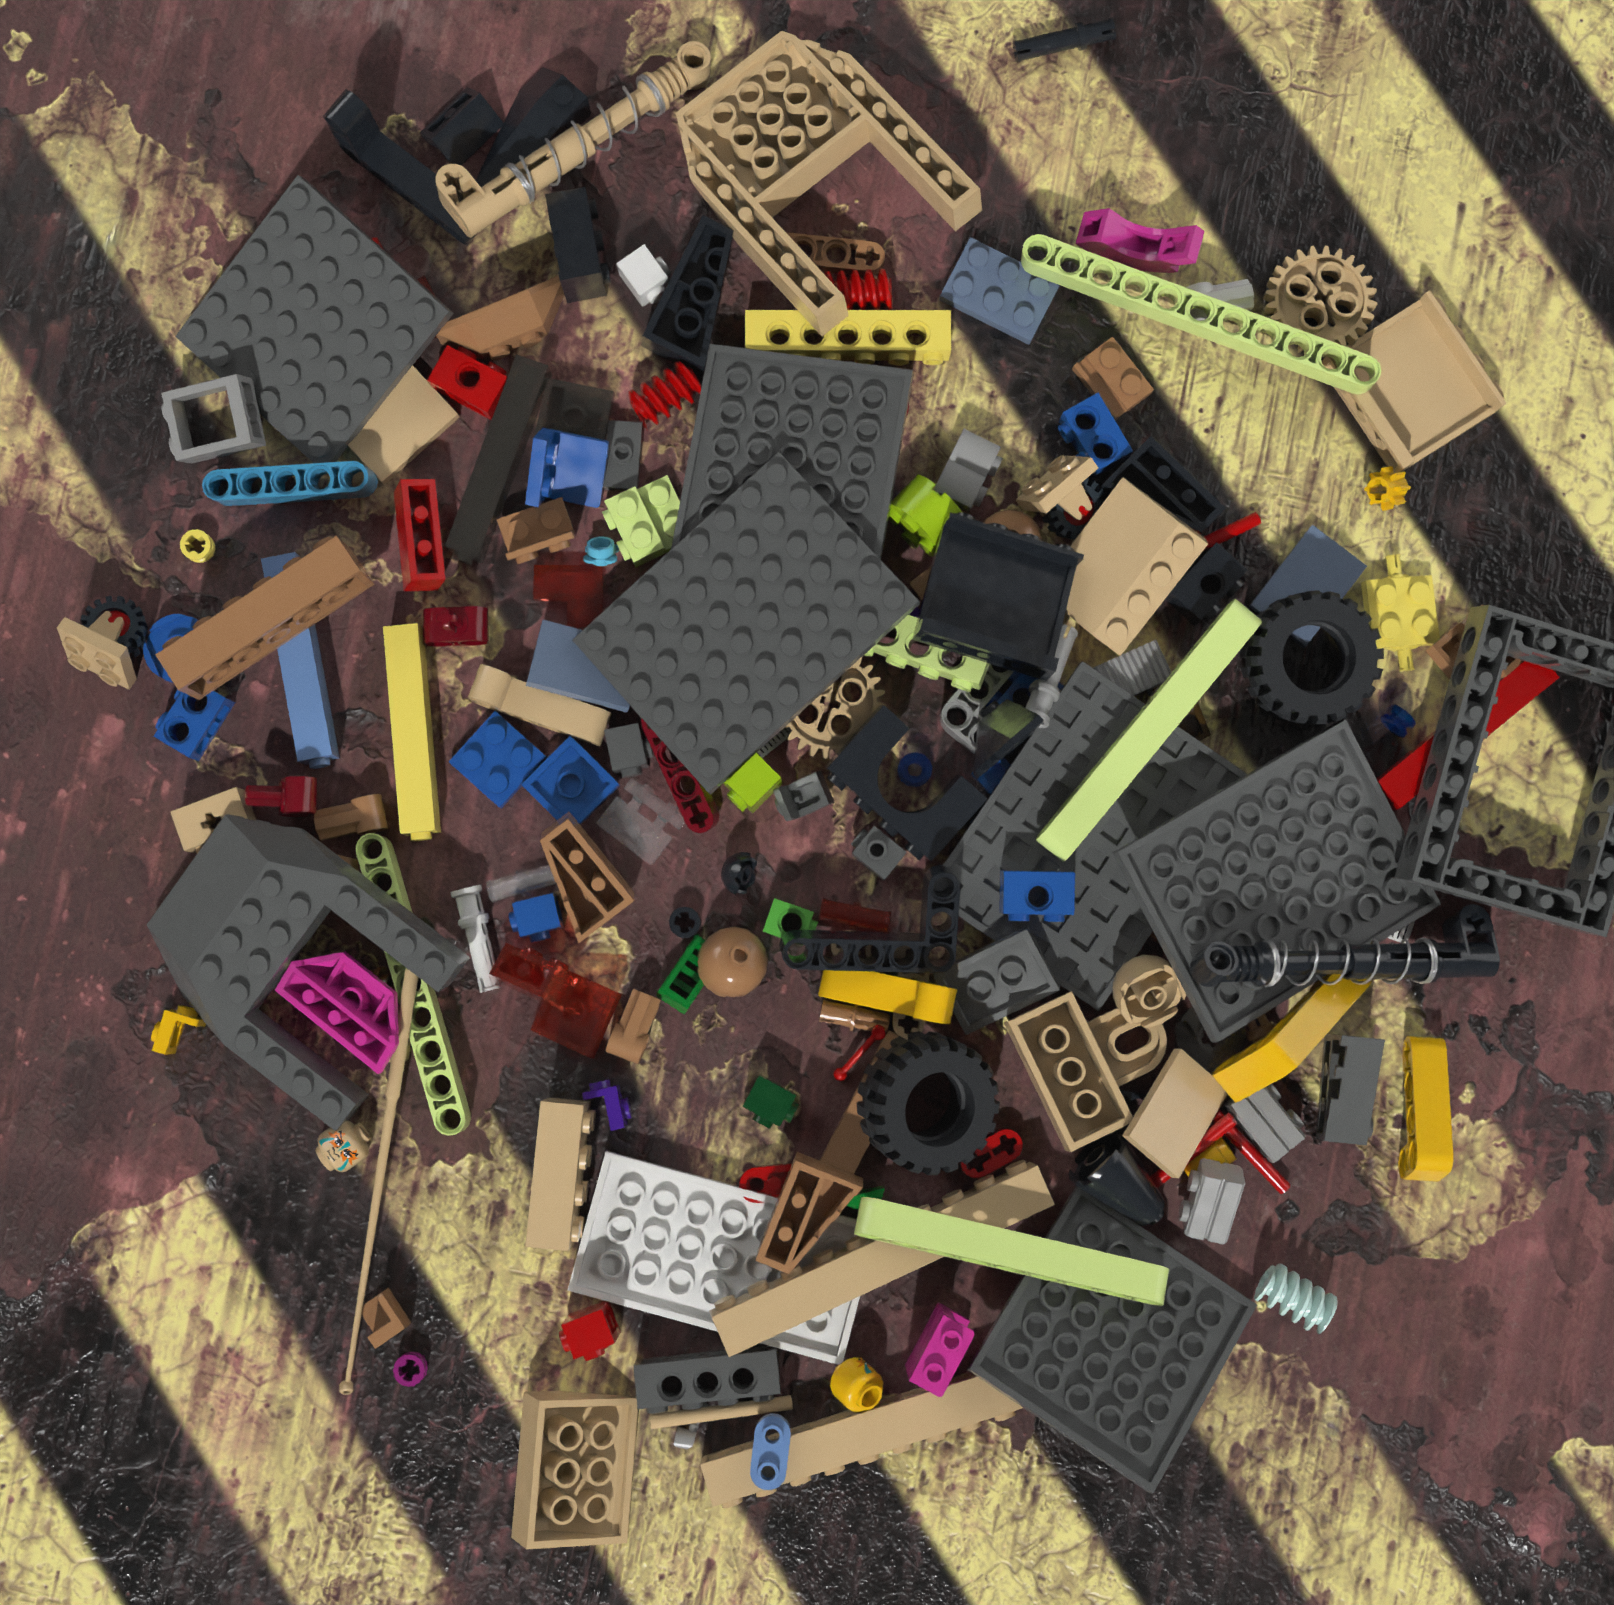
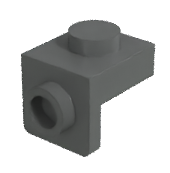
(803, 796)

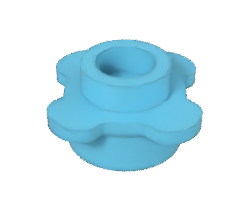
(601, 551)

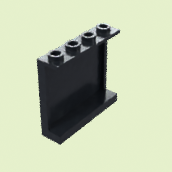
(997, 596)

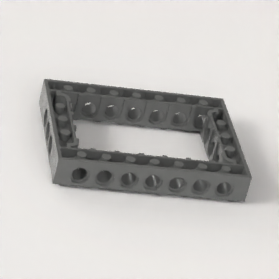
(1425, 860)

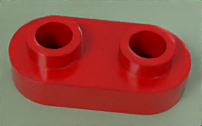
(772, 1176)

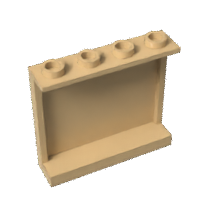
(1426, 387)

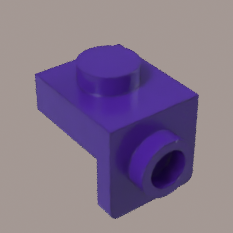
(617, 1108)

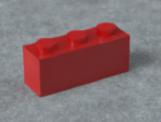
(419, 535)

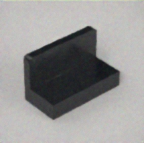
(462, 126)

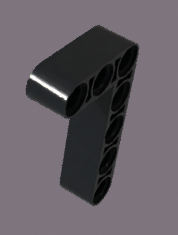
(365, 144)
(887, 942)

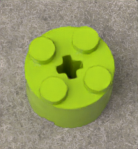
(921, 513)

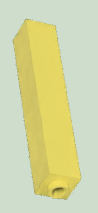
(412, 731)

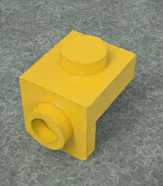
(169, 1031)

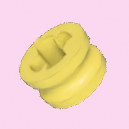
(209, 547)

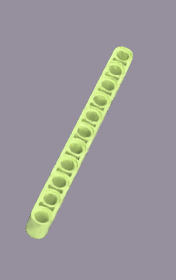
(1216, 312)

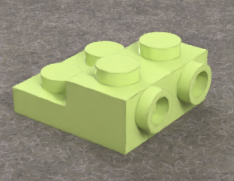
(644, 520)

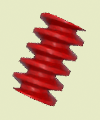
(864, 290)
(664, 393)

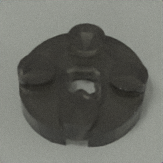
(1188, 1037)

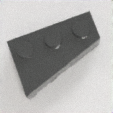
(1348, 1088)

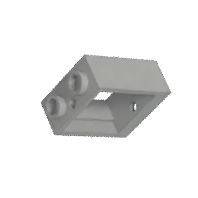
(244, 414)

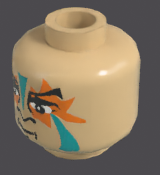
(343, 1147)

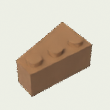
(584, 875)
(804, 1210)

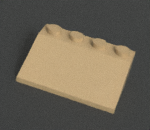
(1129, 564)
(574, 1469)

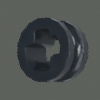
(677, 929)

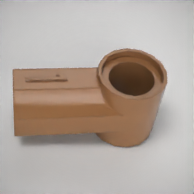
(360, 816)
(631, 1034)

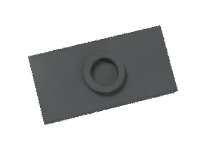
(623, 455)

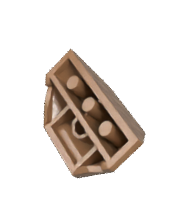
(506, 323)

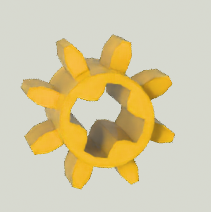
(1387, 488)

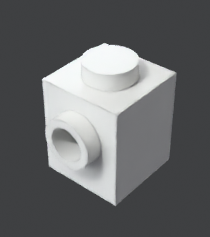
(644, 275)

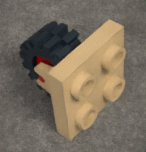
(1064, 495)
(106, 640)

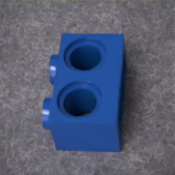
(1103, 433)
(201, 724)

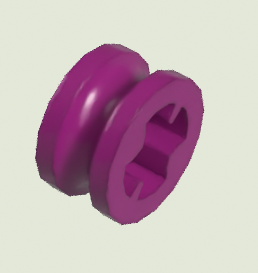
(419, 1360)

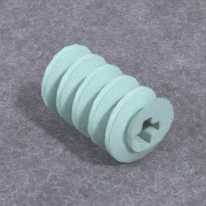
(1298, 1296)

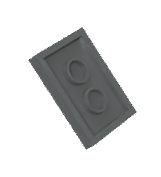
(998, 980)

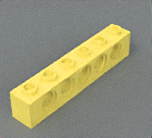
(864, 325)

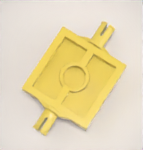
(1402, 611)

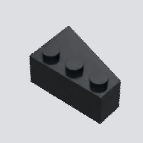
(577, 244)
(1168, 484)

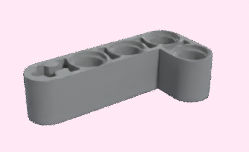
(971, 708)

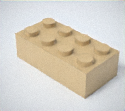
(558, 1174)

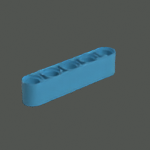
(274, 479)

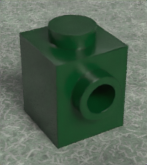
(770, 1102)

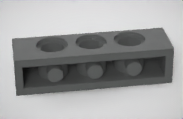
(687, 1367)

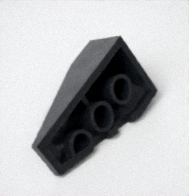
(538, 112)
(1000, 732)

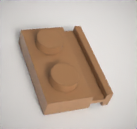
(1114, 377)

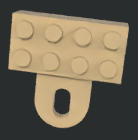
(1079, 1067)

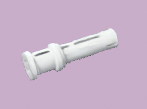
(474, 922)

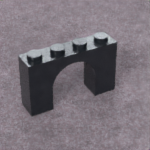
(857, 769)

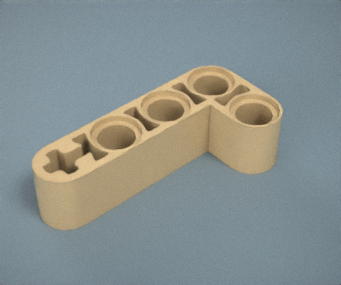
(545, 709)

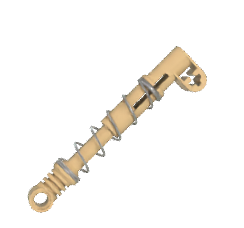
(521, 181)

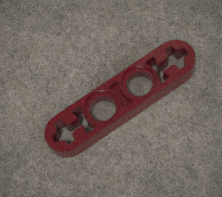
(673, 773)

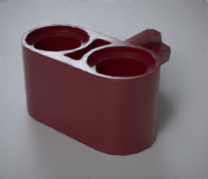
(455, 626)
(294, 796)

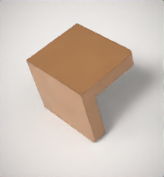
(384, 1317)

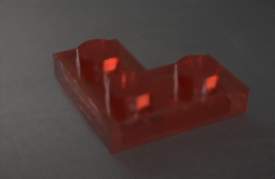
(577, 585)

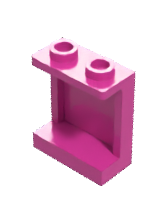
(939, 1350)

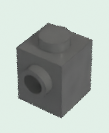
(628, 750)
(877, 852)

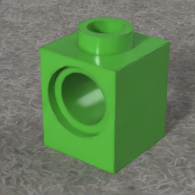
(779, 910)

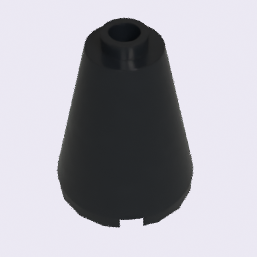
(1118, 1178)

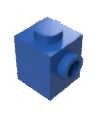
(536, 917)

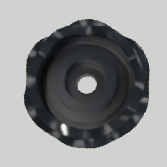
(738, 872)

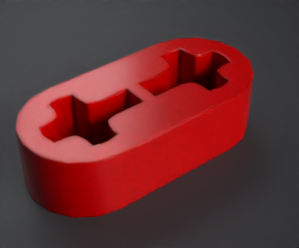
(998, 1159)

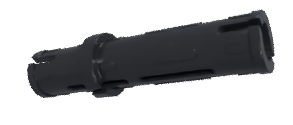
(1063, 40)

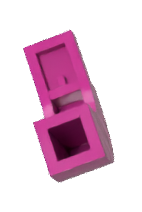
(1138, 246)

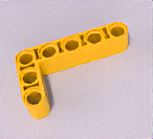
(1289, 1040)

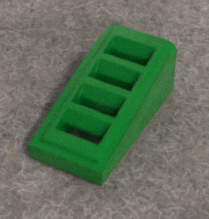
(670, 996)

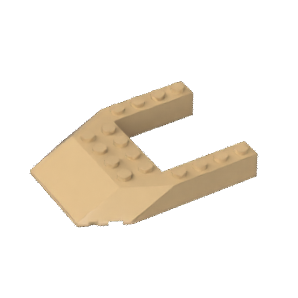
(782, 128)

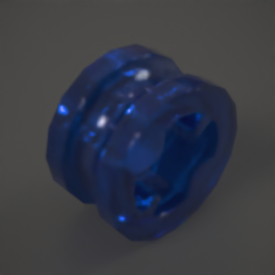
(1398, 720)

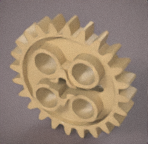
(1348, 290)
(855, 712)

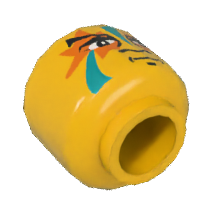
(856, 1385)

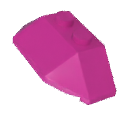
(346, 1004)

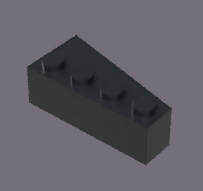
(688, 306)

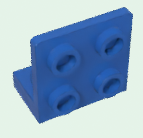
(566, 468)

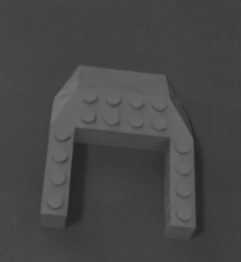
(243, 920)

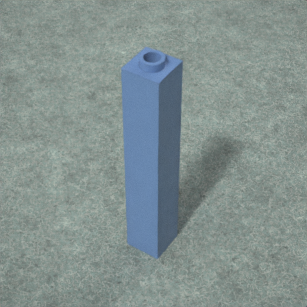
(305, 688)

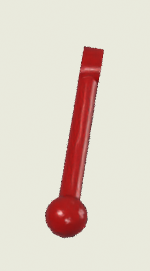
(878, 1033)

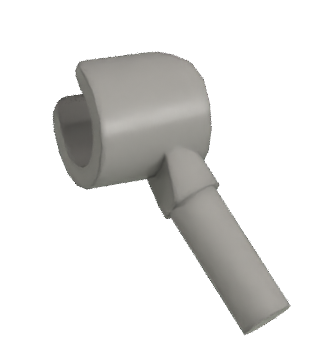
(686, 1437)

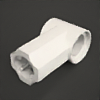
(1236, 293)

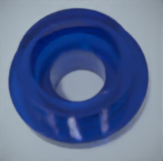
(922, 761)

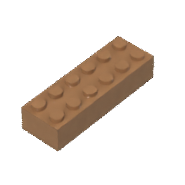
(264, 618)

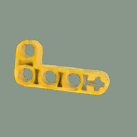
(890, 994)
(1428, 1111)

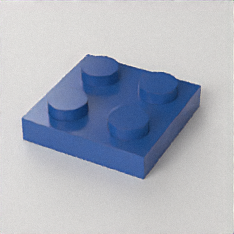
(497, 759)
(570, 782)

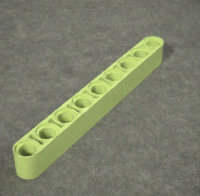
(1148, 730)
(424, 997)
(1011, 1251)

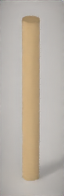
(718, 1412)

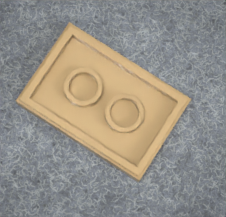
(403, 426)
(1175, 1113)

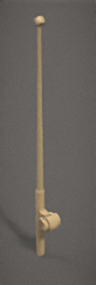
(392, 1094)

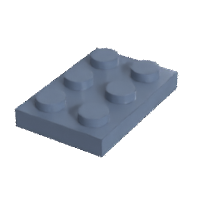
(998, 291)

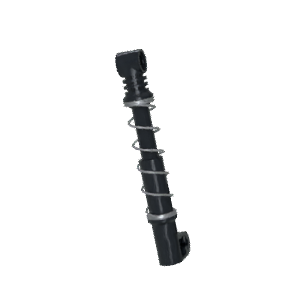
(1467, 953)

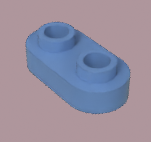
(770, 1452)

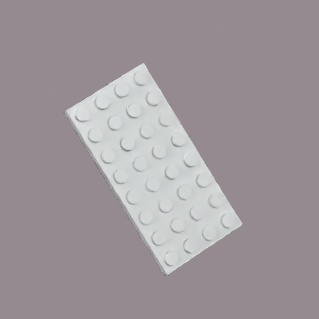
(686, 1241)

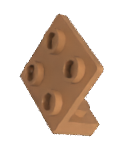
(536, 529)

